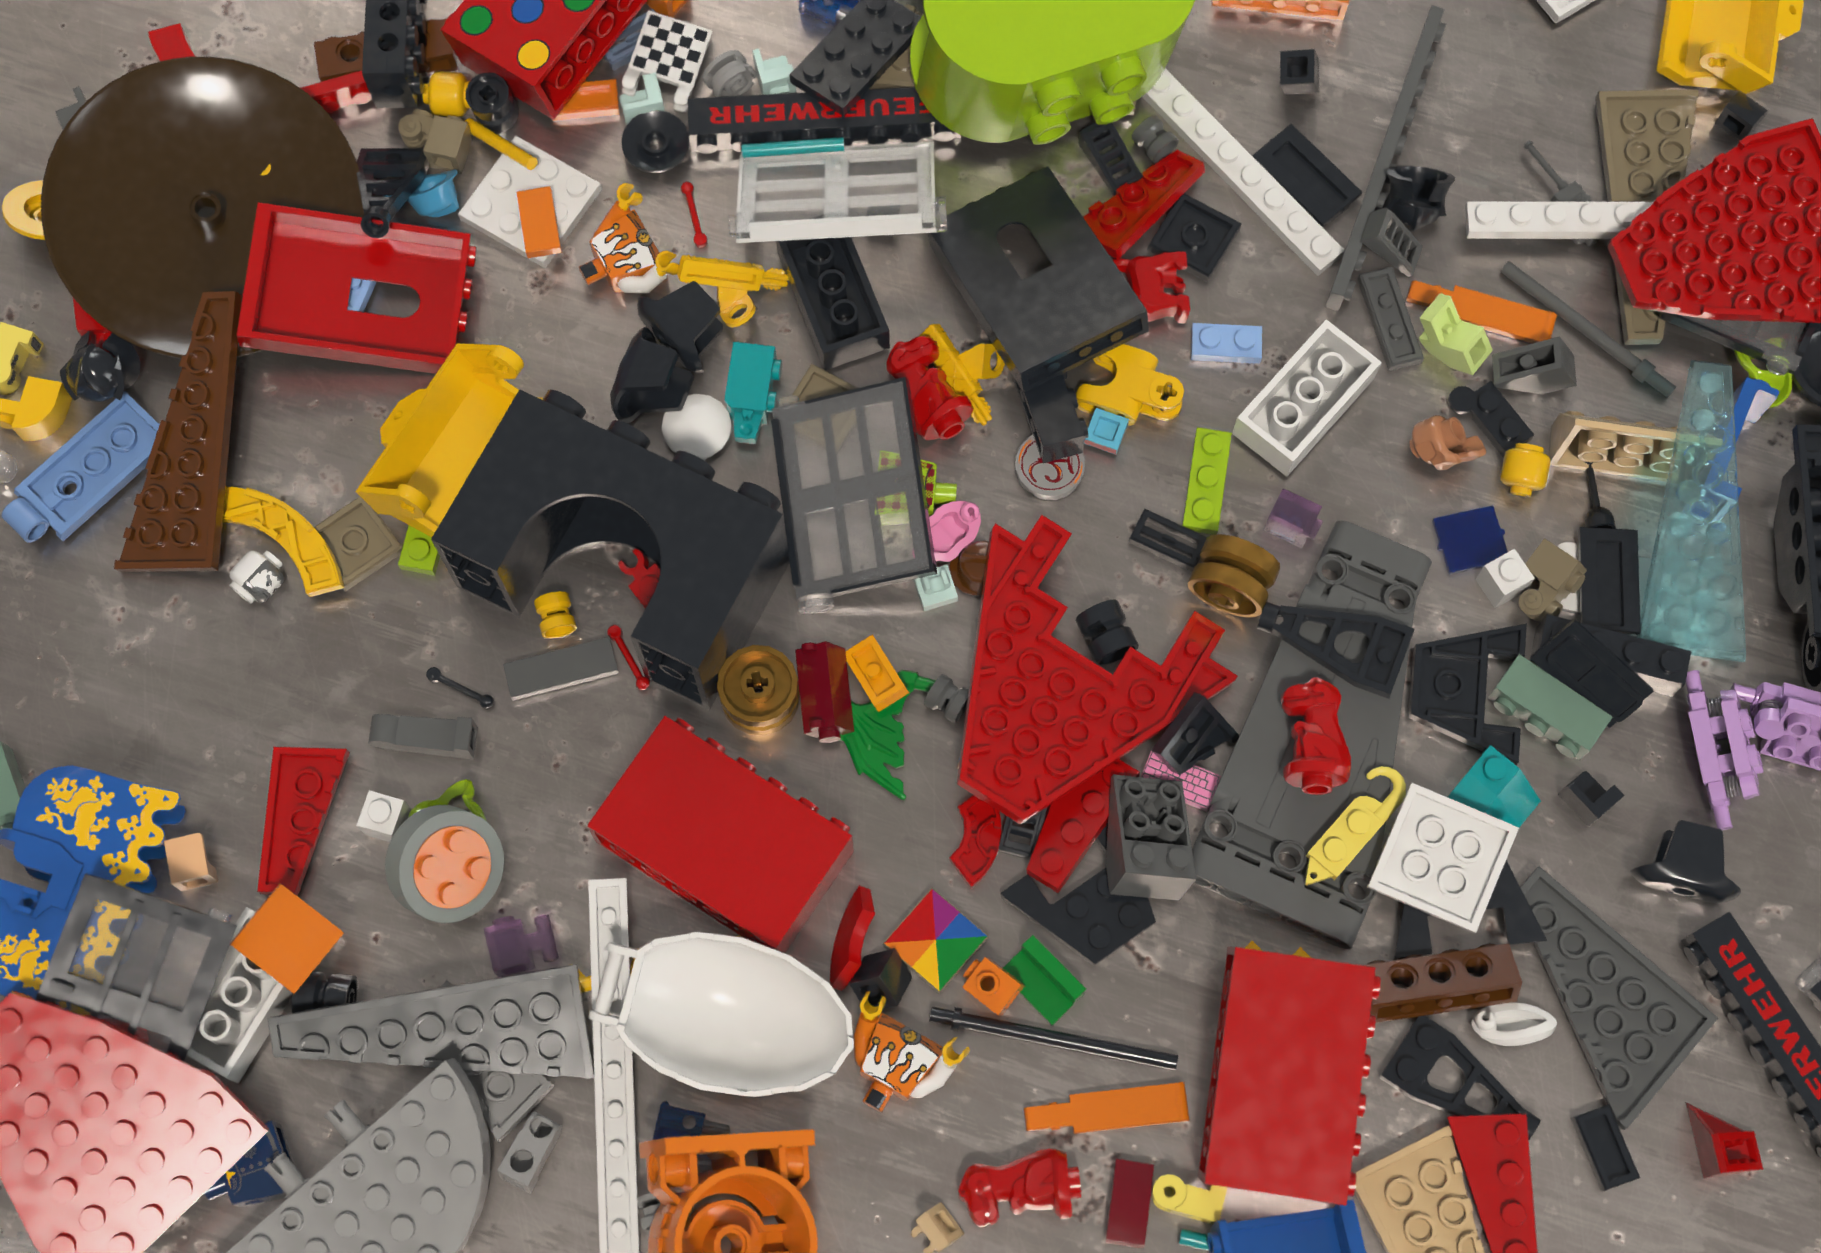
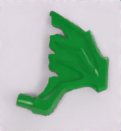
(877, 736)

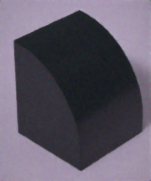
(1741, 116)

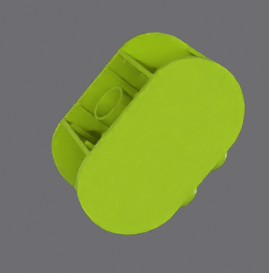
(1039, 63)

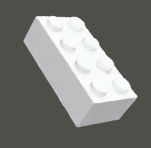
(1306, 397)
(237, 1013)

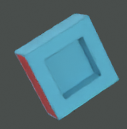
(1106, 431)

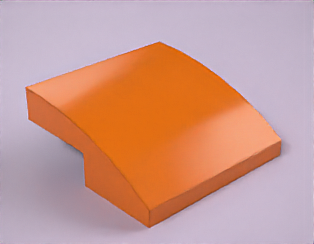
(286, 938)

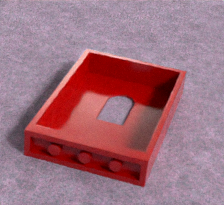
(303, 280)

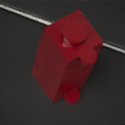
(824, 691)

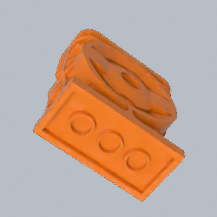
(769, 1188)

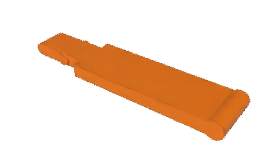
(1490, 312)
(1113, 1109)

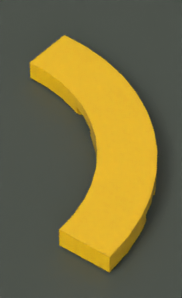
(291, 531)

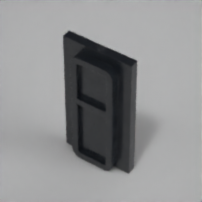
(1307, 175)
(1612, 579)
(1592, 671)

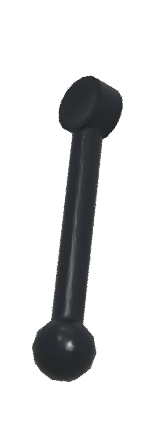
(434, 675)

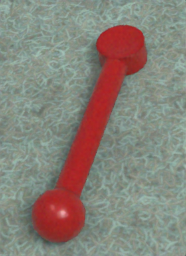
(700, 238)
(615, 634)

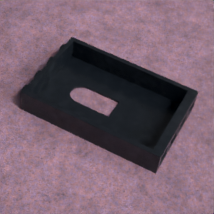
(1056, 315)

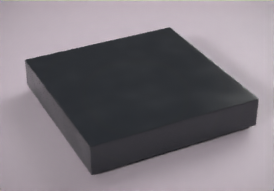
(1198, 232)

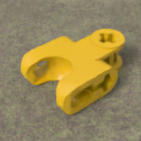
(1134, 389)

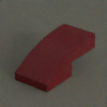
(1129, 1203)

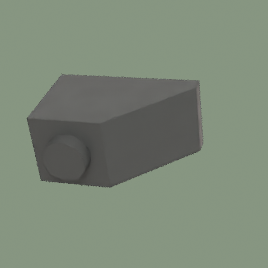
(1535, 367)

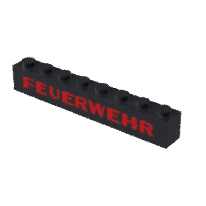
(752, 119)
(1763, 1015)

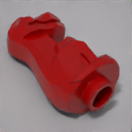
(935, 404)
(1319, 749)
(1028, 1183)

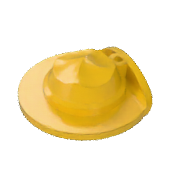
(23, 210)

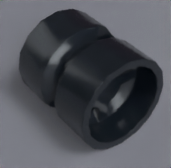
(492, 102)
(1106, 631)
(321, 993)

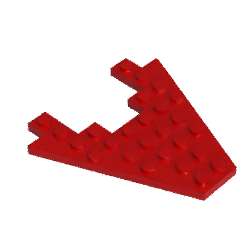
(1045, 713)

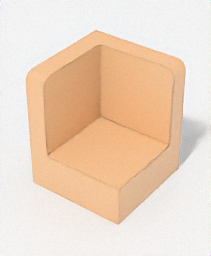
(189, 862)

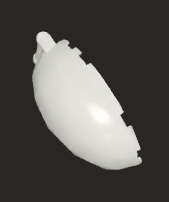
(727, 1014)

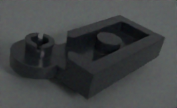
(1492, 415)

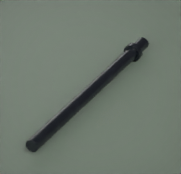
(1050, 1037)

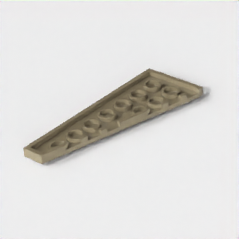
(1643, 154)

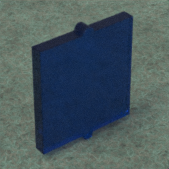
(1470, 539)

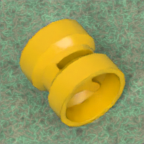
(555, 614)

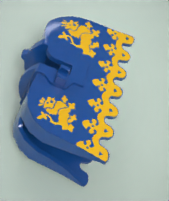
(68, 827)

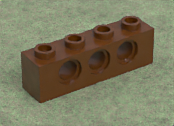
(335, 52)
(1460, 991)

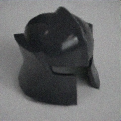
(1417, 194)
(96, 373)

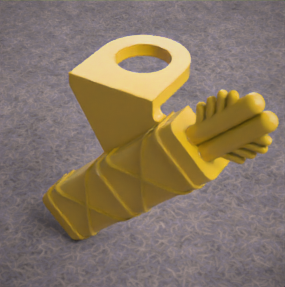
(732, 283)
(965, 369)

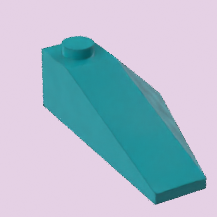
(1497, 789)

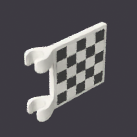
(672, 52)

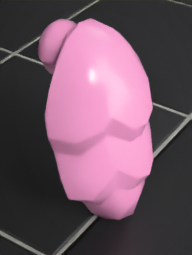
(954, 528)

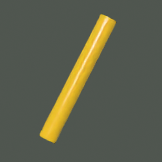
(501, 144)

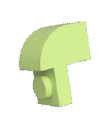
(1450, 339)

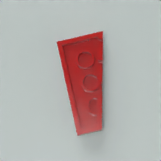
(1140, 204)
(296, 810)
(1073, 827)
(1500, 1177)

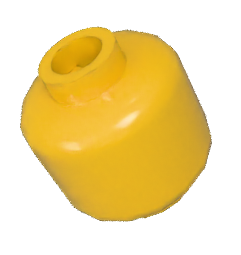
(446, 94)
(1525, 469)

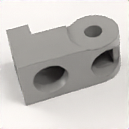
(530, 1152)

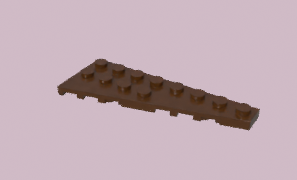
(185, 483)

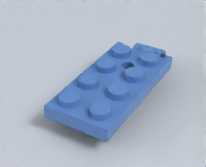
(96, 459)

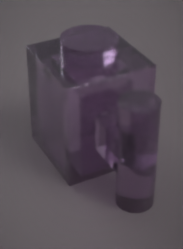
(512, 946)

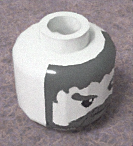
(256, 576)

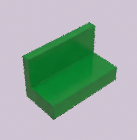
(1046, 981)

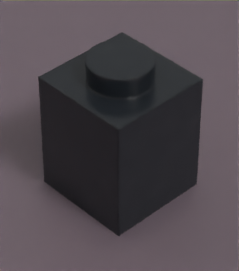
(1299, 71)

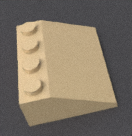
(1612, 445)

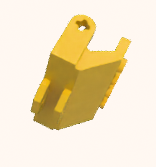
(1725, 41)
(440, 434)

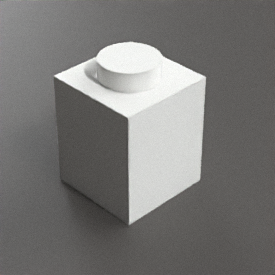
(1504, 578)
(382, 815)

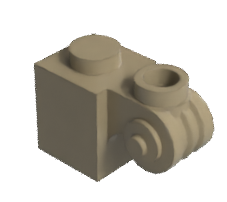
(445, 139)
(1557, 576)

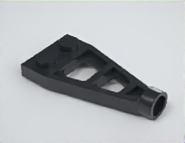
(382, 163)
(1383, 657)
(1418, 1054)

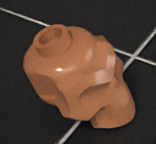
(1444, 442)

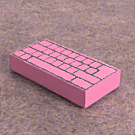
(1197, 782)

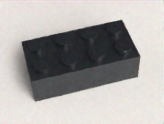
(834, 298)

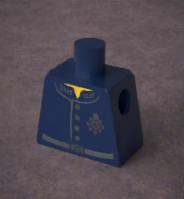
(247, 1180)

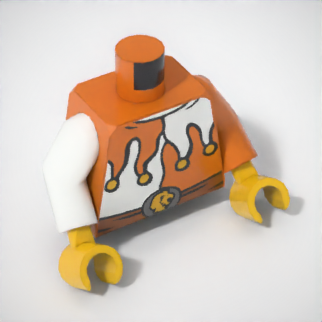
(626, 251)
(898, 1058)

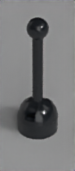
(1597, 516)

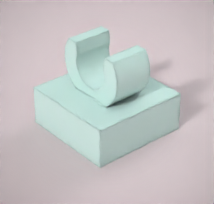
(936, 589)

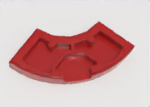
(979, 842)
(850, 938)

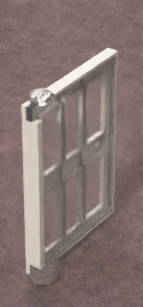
(839, 194)

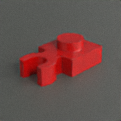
(645, 578)

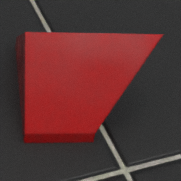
(1721, 1146)

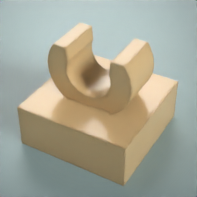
(938, 1227)

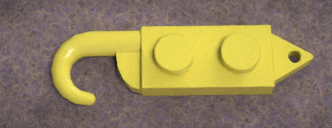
(1353, 829)

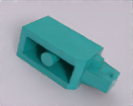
(750, 388)

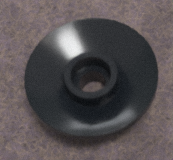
(653, 129)

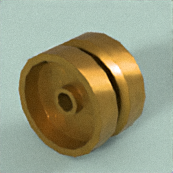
(1234, 575)
(758, 669)

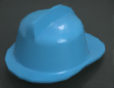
(435, 195)

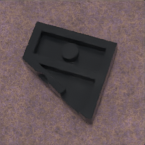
(1193, 735)

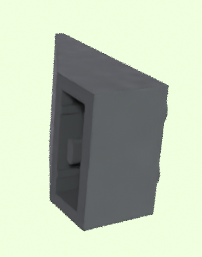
(1148, 839)

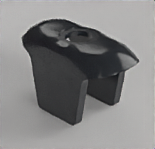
(683, 322)
(648, 379)
(1689, 864)

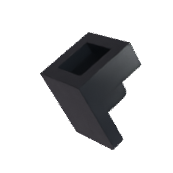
(1589, 798)
(882, 975)

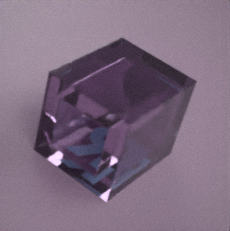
(1294, 519)

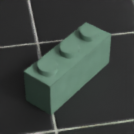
(1549, 708)

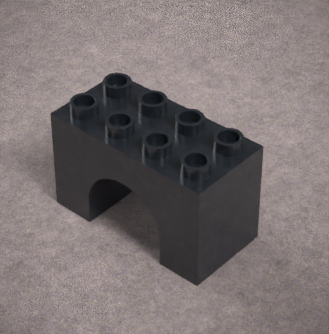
(567, 484)

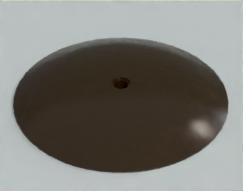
(154, 153)

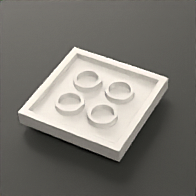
(495, 206)
(1443, 857)

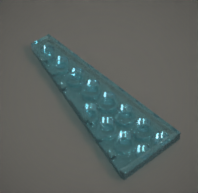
(1696, 559)

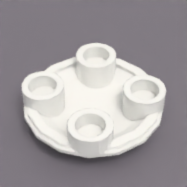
(699, 427)

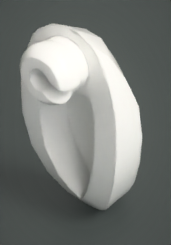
(1513, 1024)

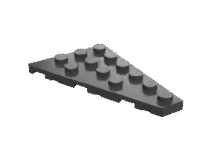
(1619, 1003)

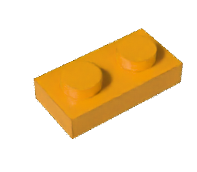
(875, 673)

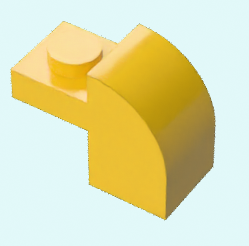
(40, 409)

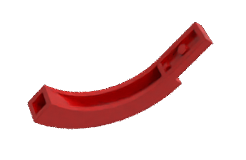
(331, 94)

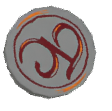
(1049, 479)

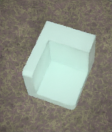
(773, 74)
(644, 100)

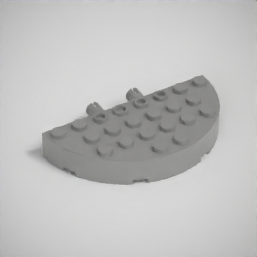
(396, 1187)

